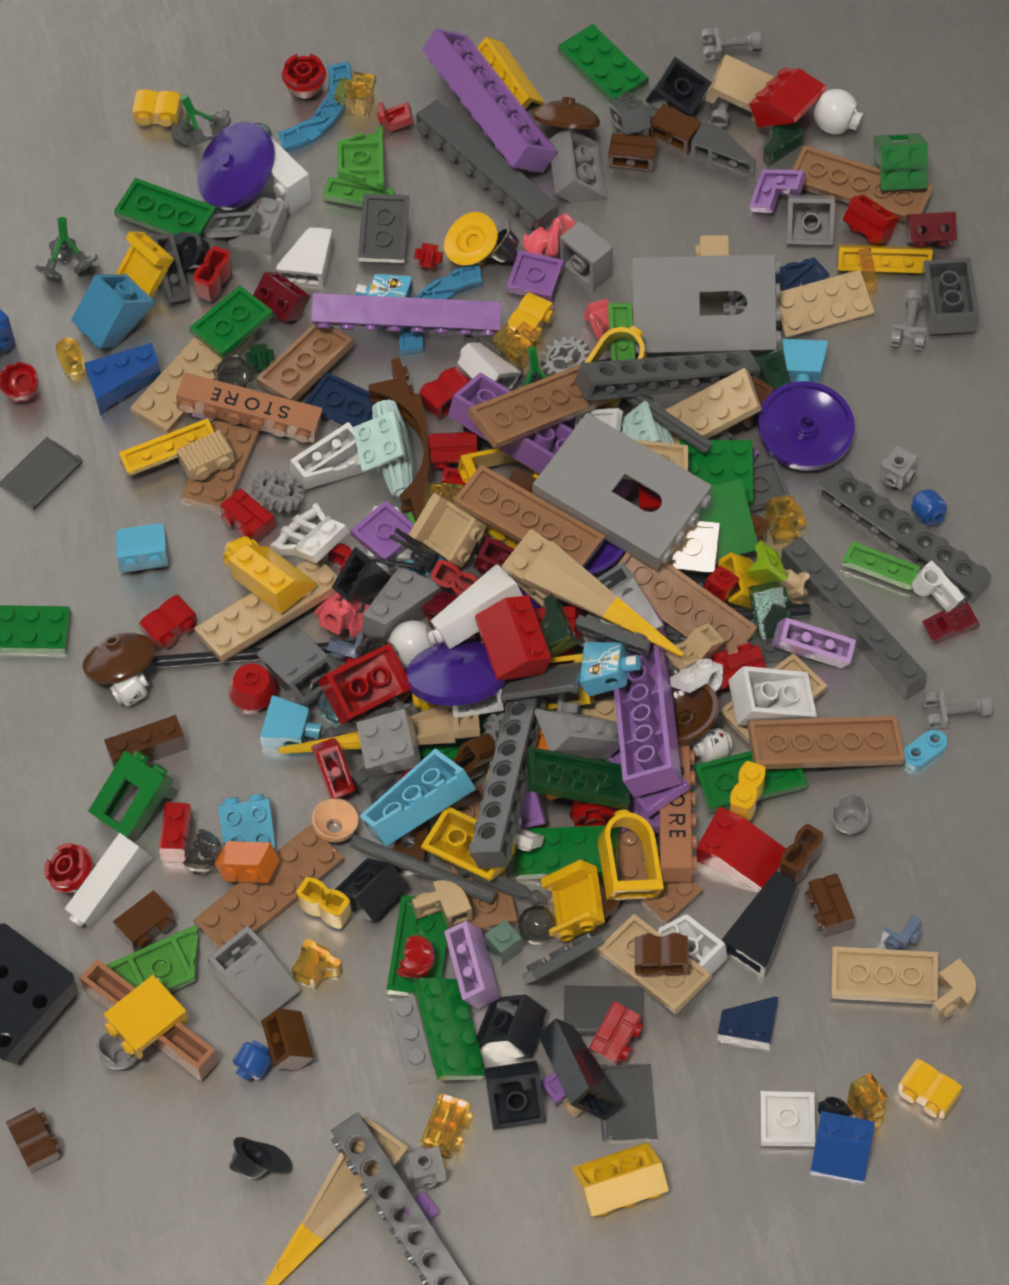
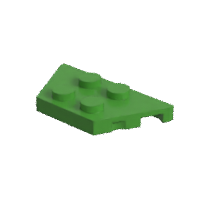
(362, 159)
(169, 960)

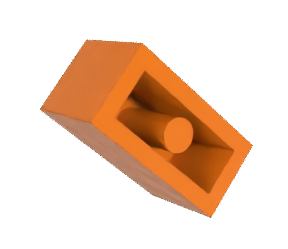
(247, 862)

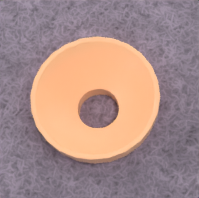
(335, 811)

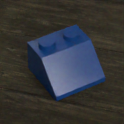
(842, 1147)

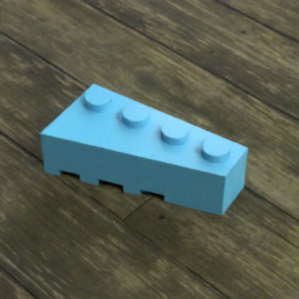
(417, 797)

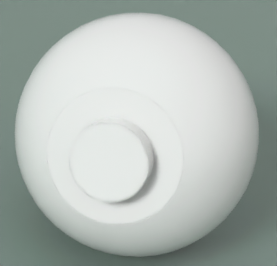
(836, 112)
(411, 639)

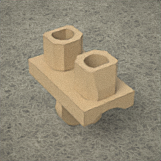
(795, 586)

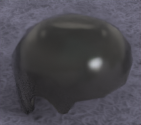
(535, 924)

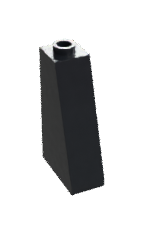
(760, 926)
(578, 1071)

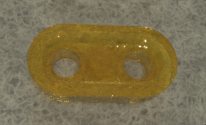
(70, 357)

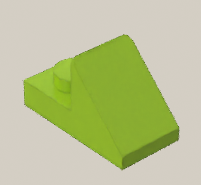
(768, 565)

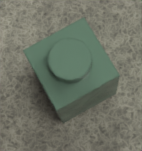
(503, 942)

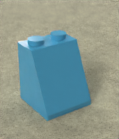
(111, 309)

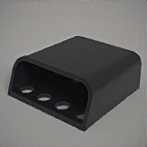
(31, 993)

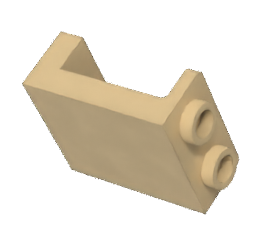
(737, 83)
(448, 530)

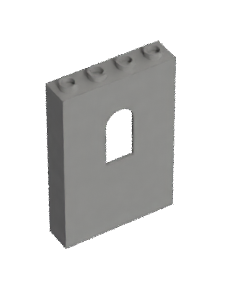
(669, 305)
(592, 465)

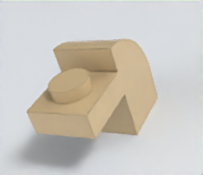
(699, 645)
(448, 899)
(959, 987)

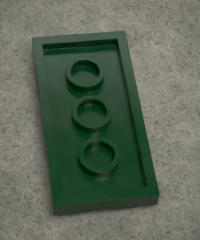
(576, 778)

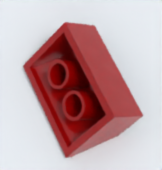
(786, 97)
(513, 638)

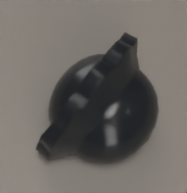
(835, 1106)

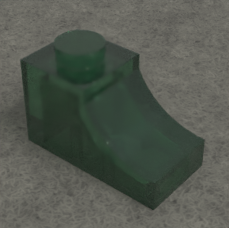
(783, 140)
(773, 368)
(556, 627)

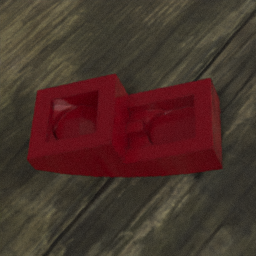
(951, 624)

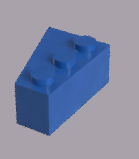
(121, 374)

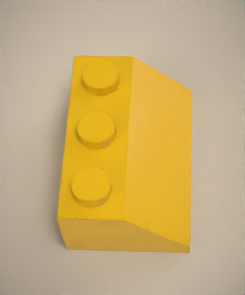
(270, 576)
(451, 842)
(620, 1179)

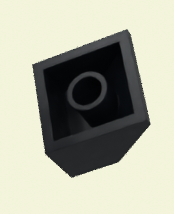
(679, 88)
(372, 888)
(511, 1026)
(515, 1095)

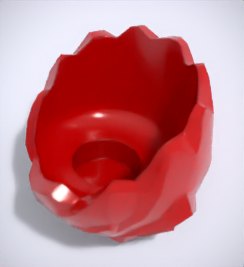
(19, 381)
(417, 959)

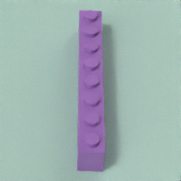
(406, 313)

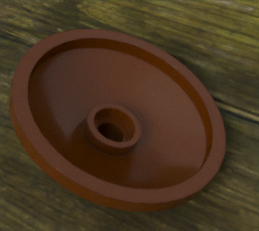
(566, 114)
(118, 657)
(694, 712)

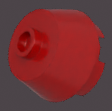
(304, 75)
(252, 688)
(590, 814)
(69, 867)

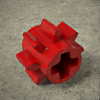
(428, 255)

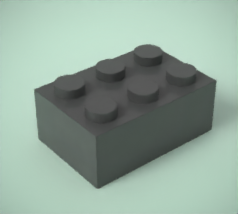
(950, 296)

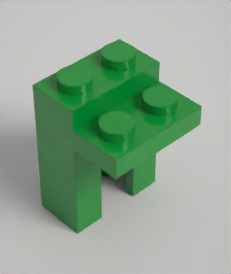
(903, 162)
(153, 786)

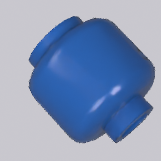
(929, 507)
(252, 1060)

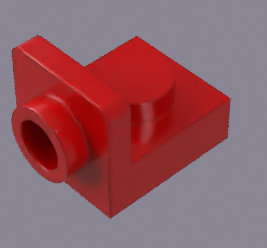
(721, 583)

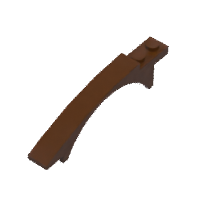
(412, 411)

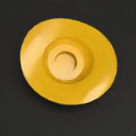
(471, 239)

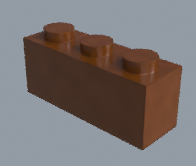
(153, 740)

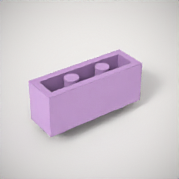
(813, 643)
(472, 964)

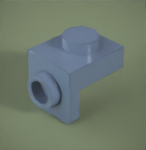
(342, 648)
(910, 934)

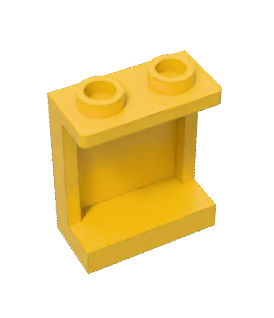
(145, 262)
(575, 899)
(144, 1016)

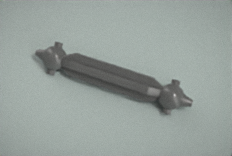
(351, 726)
(507, 886)

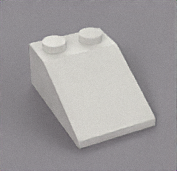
(290, 181)
(771, 695)

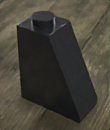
(360, 578)

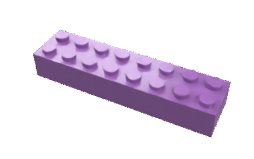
(489, 101)
(531, 450)
(648, 725)

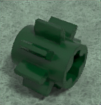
(259, 356)

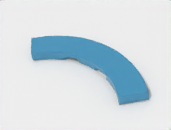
(324, 117)
(444, 288)

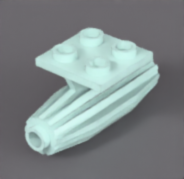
(641, 425)
(386, 444)

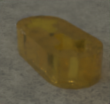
(868, 269)

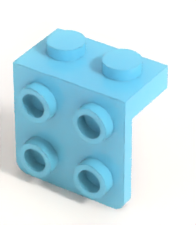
(141, 548)
(246, 819)

